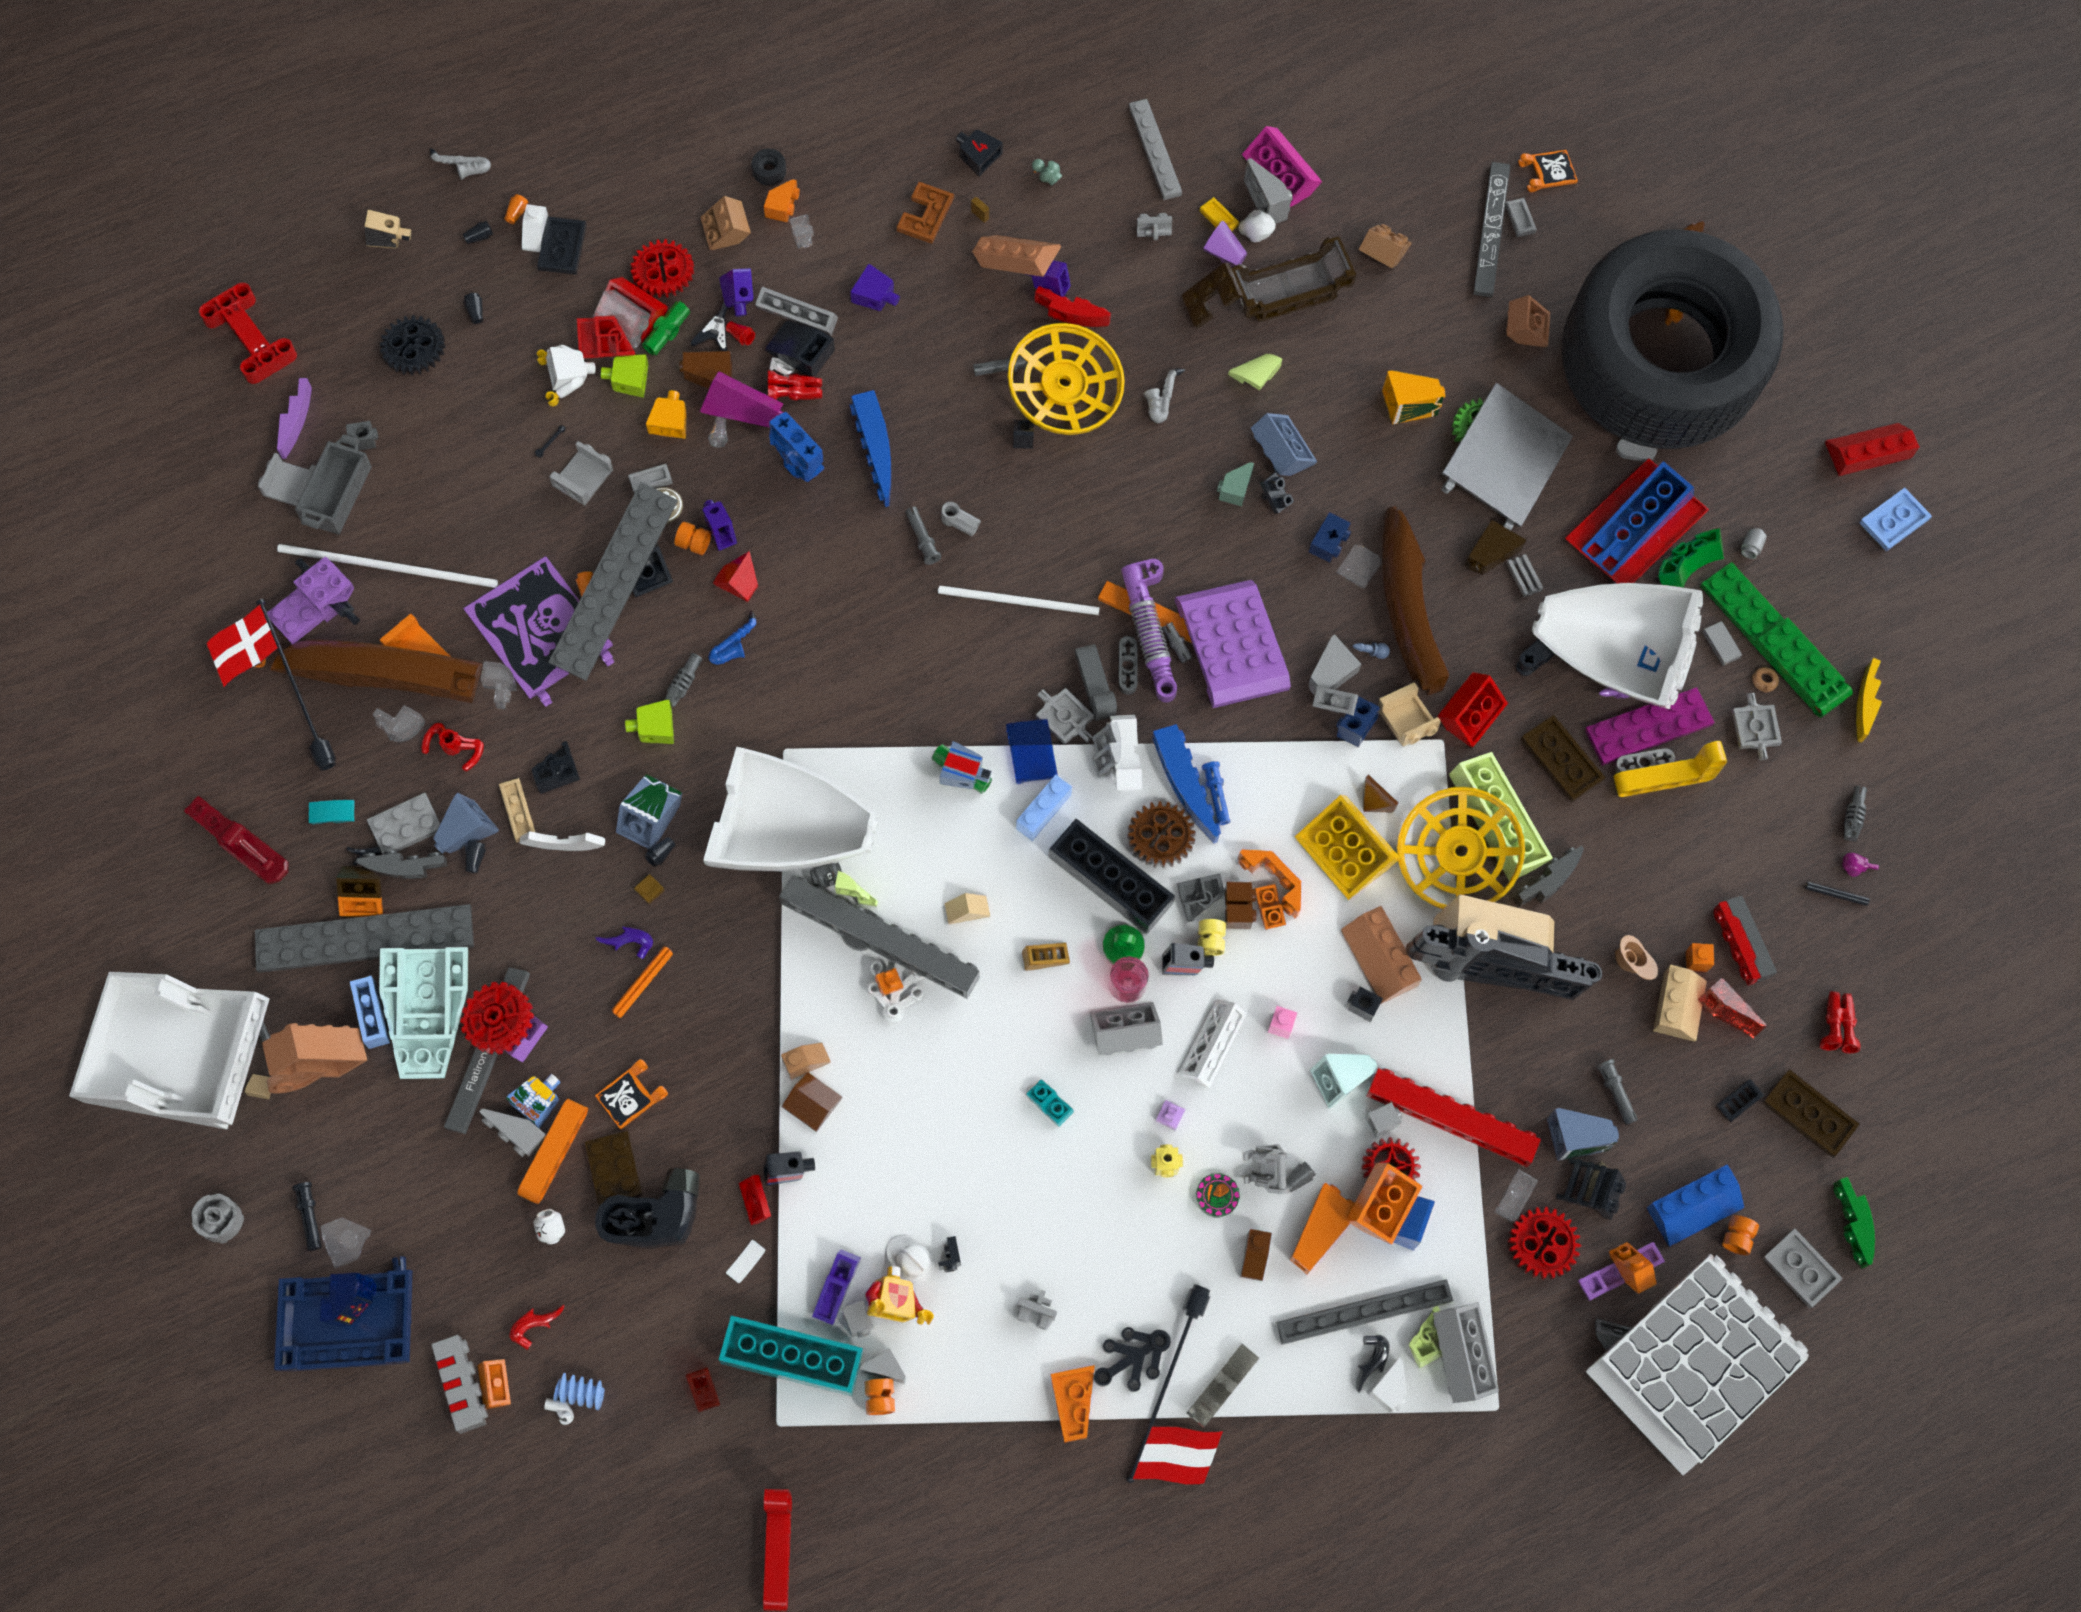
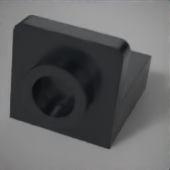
(951, 1250)

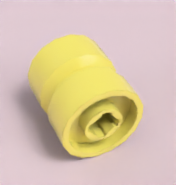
(1211, 936)

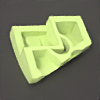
(1257, 371)
(847, 886)
(1426, 1342)

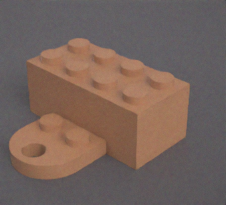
(311, 1052)

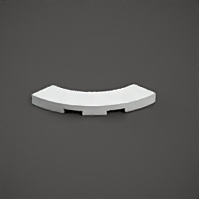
(573, 843)

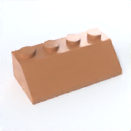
(1015, 254)
(1381, 954)

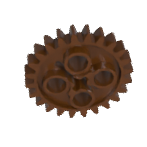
(1176, 845)

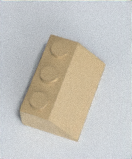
(1678, 1005)

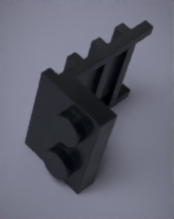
(1606, 1190)

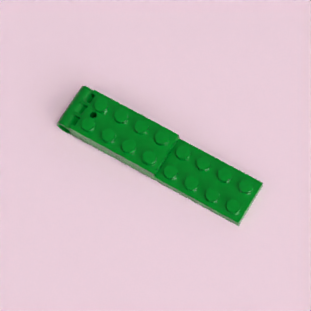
(1778, 640)

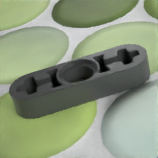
(1132, 658)

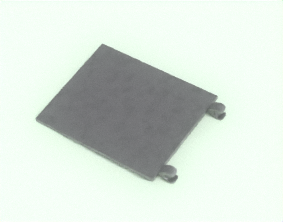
(1506, 456)

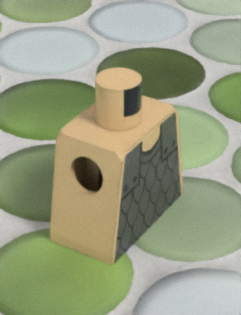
(384, 230)

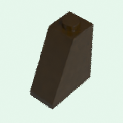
(1494, 548)

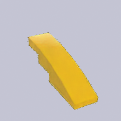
(1867, 703)

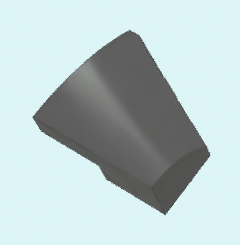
(1199, 894)

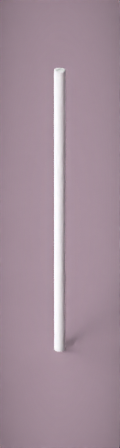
(388, 566)

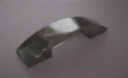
(1222, 1385)

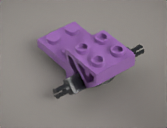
(319, 596)

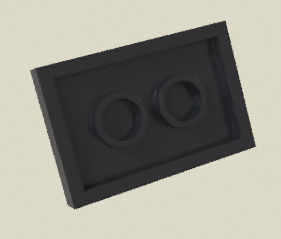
(562, 245)

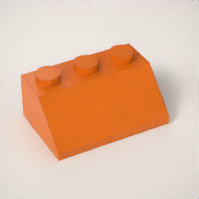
(1384, 1202)

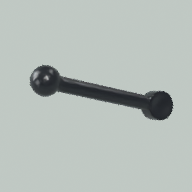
(540, 452)

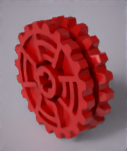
(497, 1018)

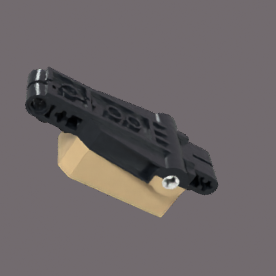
(1500, 948)

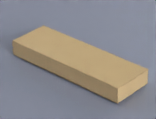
(516, 808)

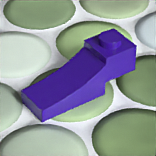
(836, 1286)

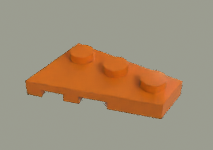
(1073, 1401)

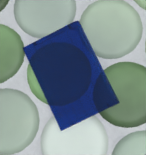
(1031, 751)

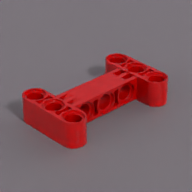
(247, 333)

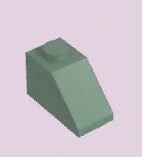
(1235, 484)

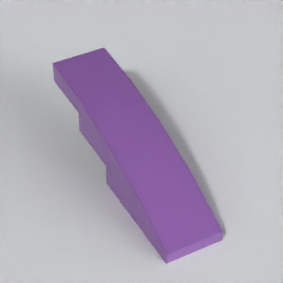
(292, 423)

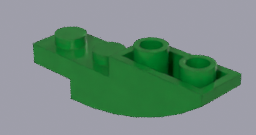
(1861, 1230)

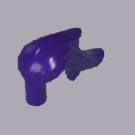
(630, 935)

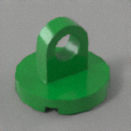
(1123, 942)

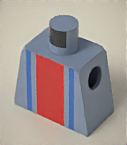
(963, 768)

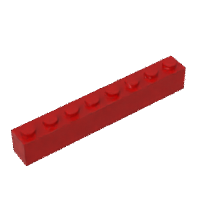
(1453, 1117)

